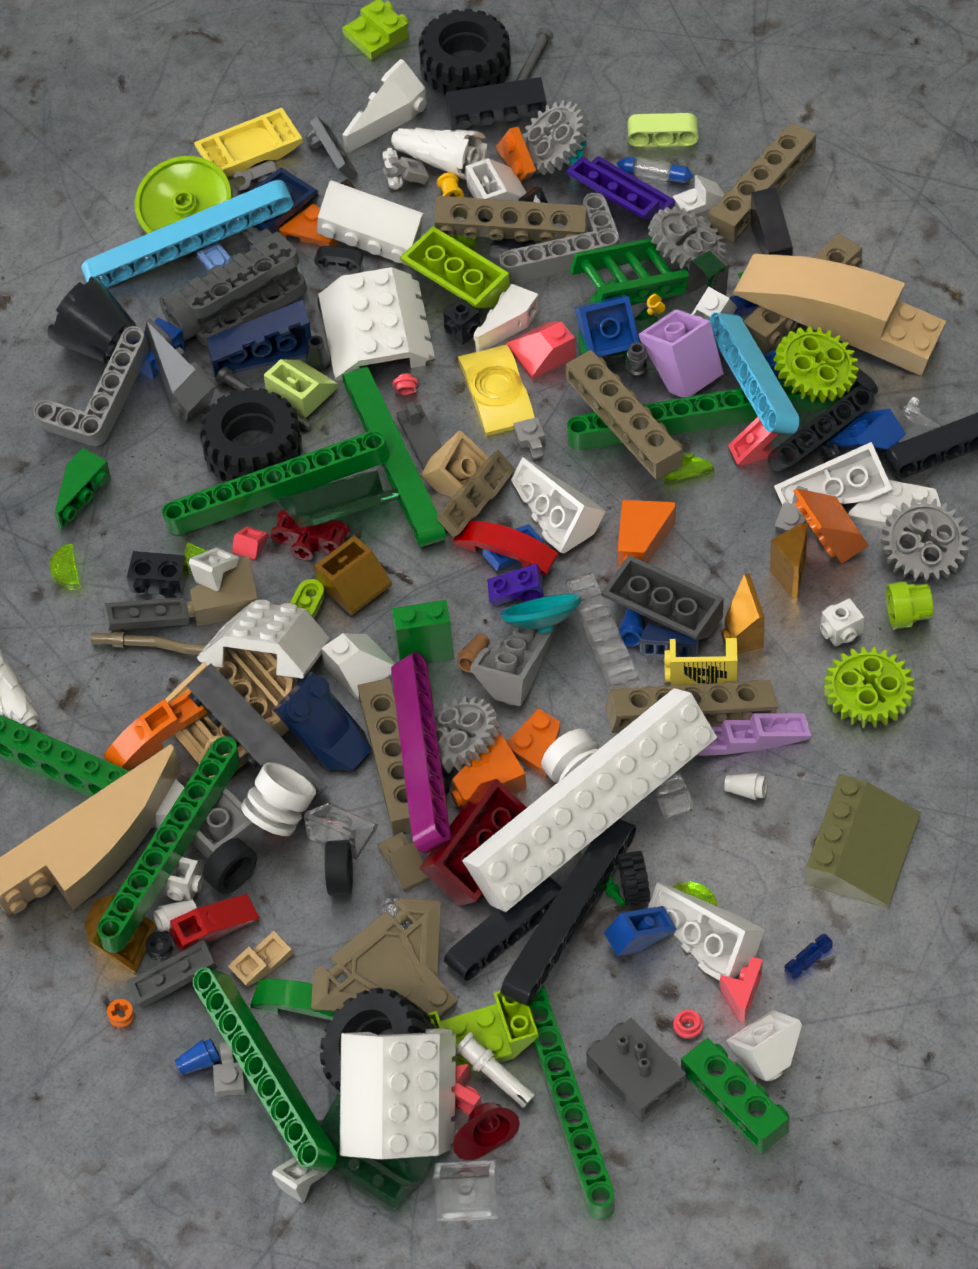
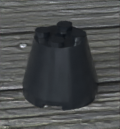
(90, 321)

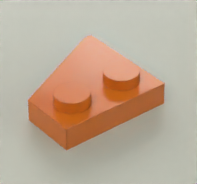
(516, 155)
(305, 227)
(534, 739)

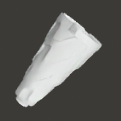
(442, 149)
(13, 699)

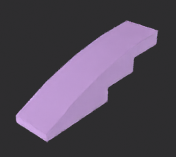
(758, 733)

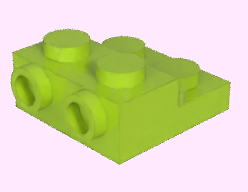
(377, 28)

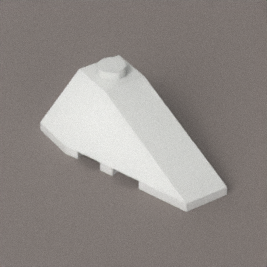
(393, 105)
(850, 477)
(559, 509)
(711, 934)

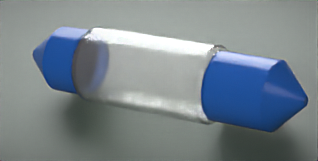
(655, 169)

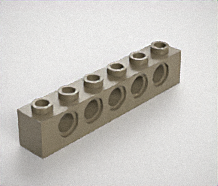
(772, 169)
(501, 210)
(770, 327)
(624, 414)
(374, 698)
(716, 701)

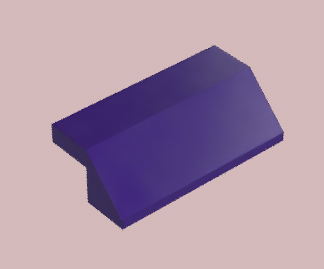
(620, 187)

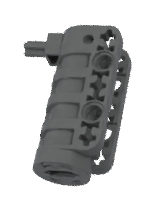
(237, 288)

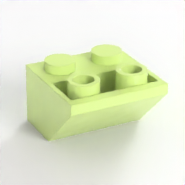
(299, 385)

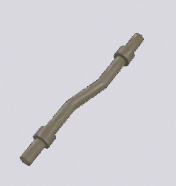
(119, 639)

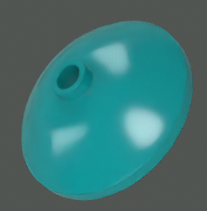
(541, 612)

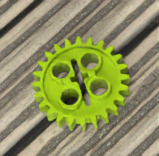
(820, 364)
(869, 686)

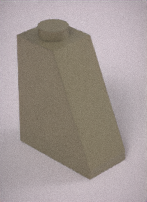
(235, 594)

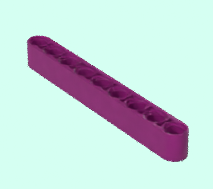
(420, 753)

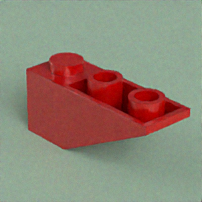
(212, 921)

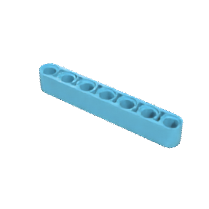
(754, 374)

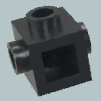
(461, 321)

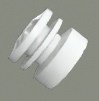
(568, 753)
(278, 799)

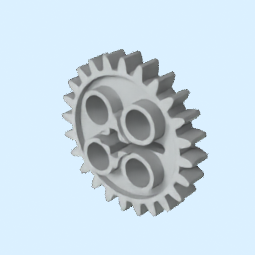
(556, 136)
(677, 228)
(913, 559)
(465, 731)

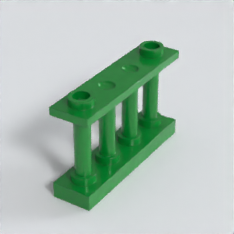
(665, 285)

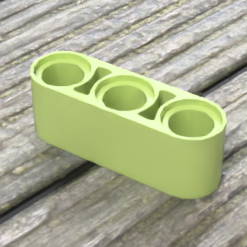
(662, 130)

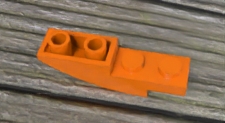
(147, 732)

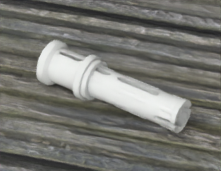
(483, 1061)

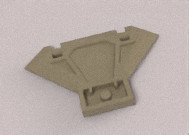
(389, 959)

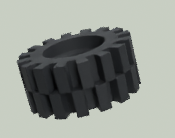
(634, 878)

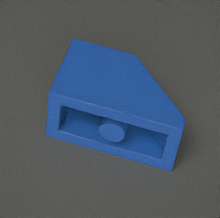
(638, 930)

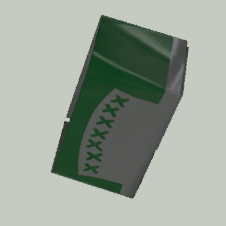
(709, 270)

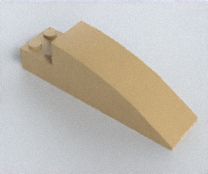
(848, 302)
(90, 840)

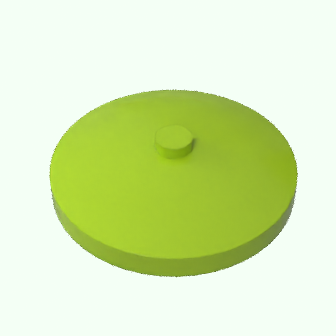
(179, 190)

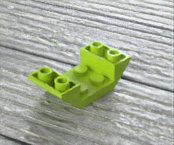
(502, 1027)

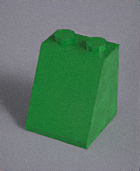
(424, 630)

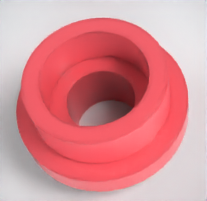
(405, 384)
(691, 1017)

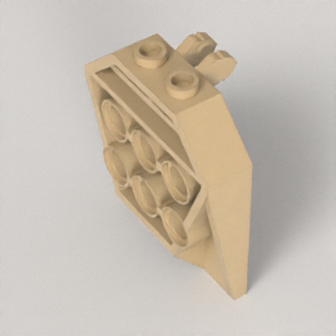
(252, 675)

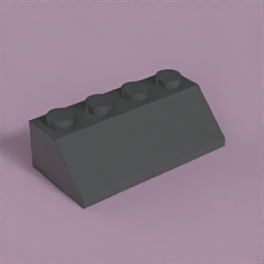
(665, 598)

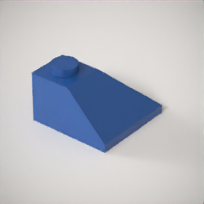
(872, 426)

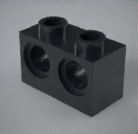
(157, 574)

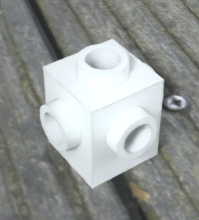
(842, 622)
(184, 880)

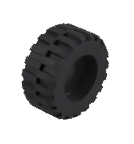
(464, 32)
(247, 412)
(371, 1013)

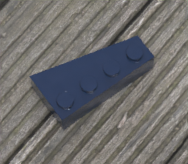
(262, 340)

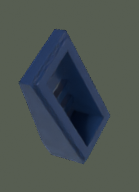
(657, 639)

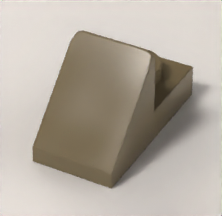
(403, 861)

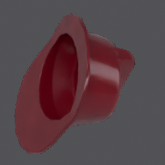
(486, 1129)

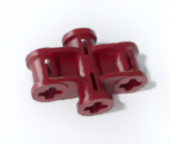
(306, 539)

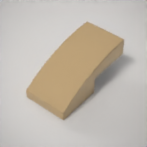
(262, 960)

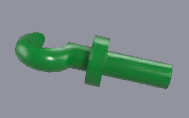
(612, 891)

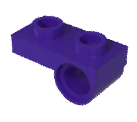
(521, 583)

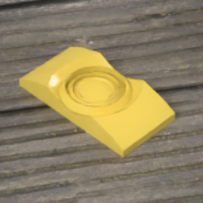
(251, 142)
(496, 389)

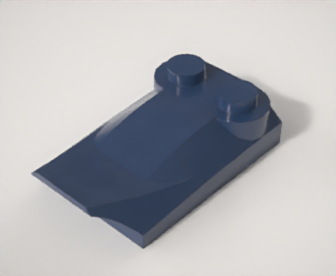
(299, 191)
(323, 724)

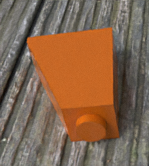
(643, 528)
(497, 764)

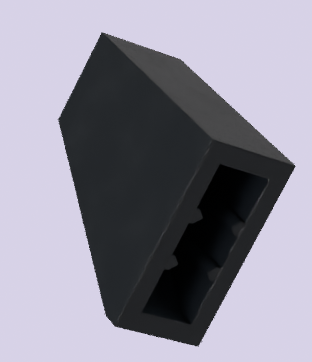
(769, 223)

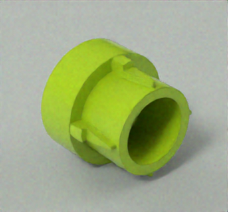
(908, 604)

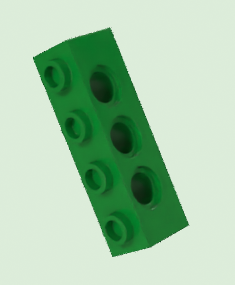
(759, 1130)

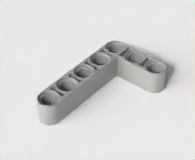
(557, 255)
(102, 396)

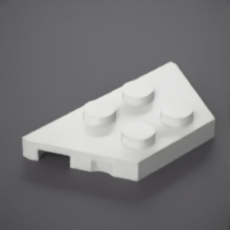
(877, 510)

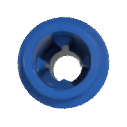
(631, 628)
(198, 1057)

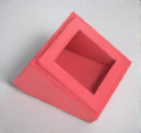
(249, 542)

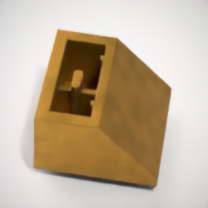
(352, 575)

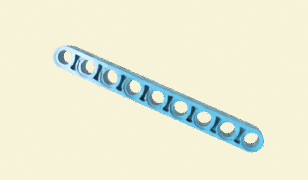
(189, 234)

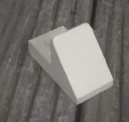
(701, 198)
(211, 565)
(296, 1179)

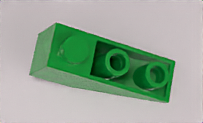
(80, 482)

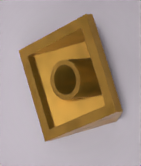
(789, 557)

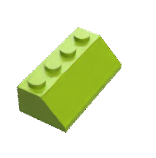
(457, 268)

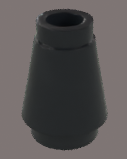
(317, 354)

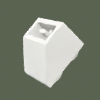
(493, 181)

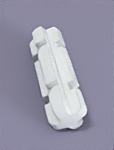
(397, 181)

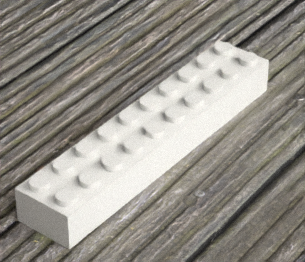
(589, 799)

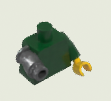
(636, 358)

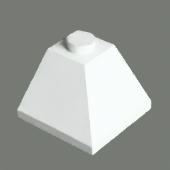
(356, 661)
(767, 1044)

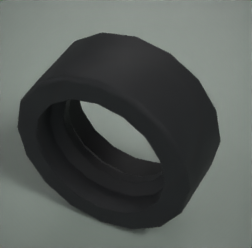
(230, 866)
(338, 867)

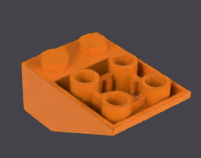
(830, 524)

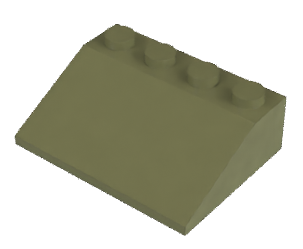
(861, 843)

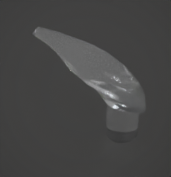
(911, 412)

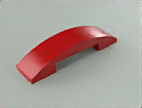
(506, 543)

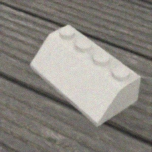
(368, 222)

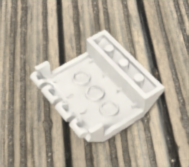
(375, 320)
(271, 629)
(397, 1094)

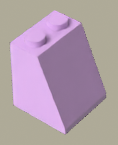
(683, 352)

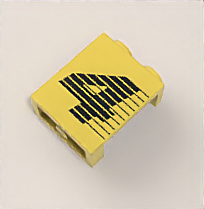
(701, 669)

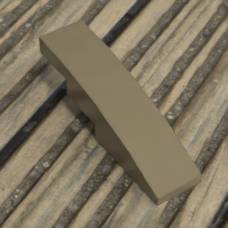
(475, 493)

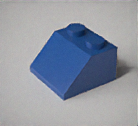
(607, 325)

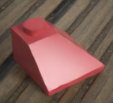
(543, 348)

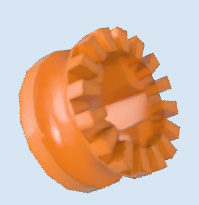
(115, 1019)

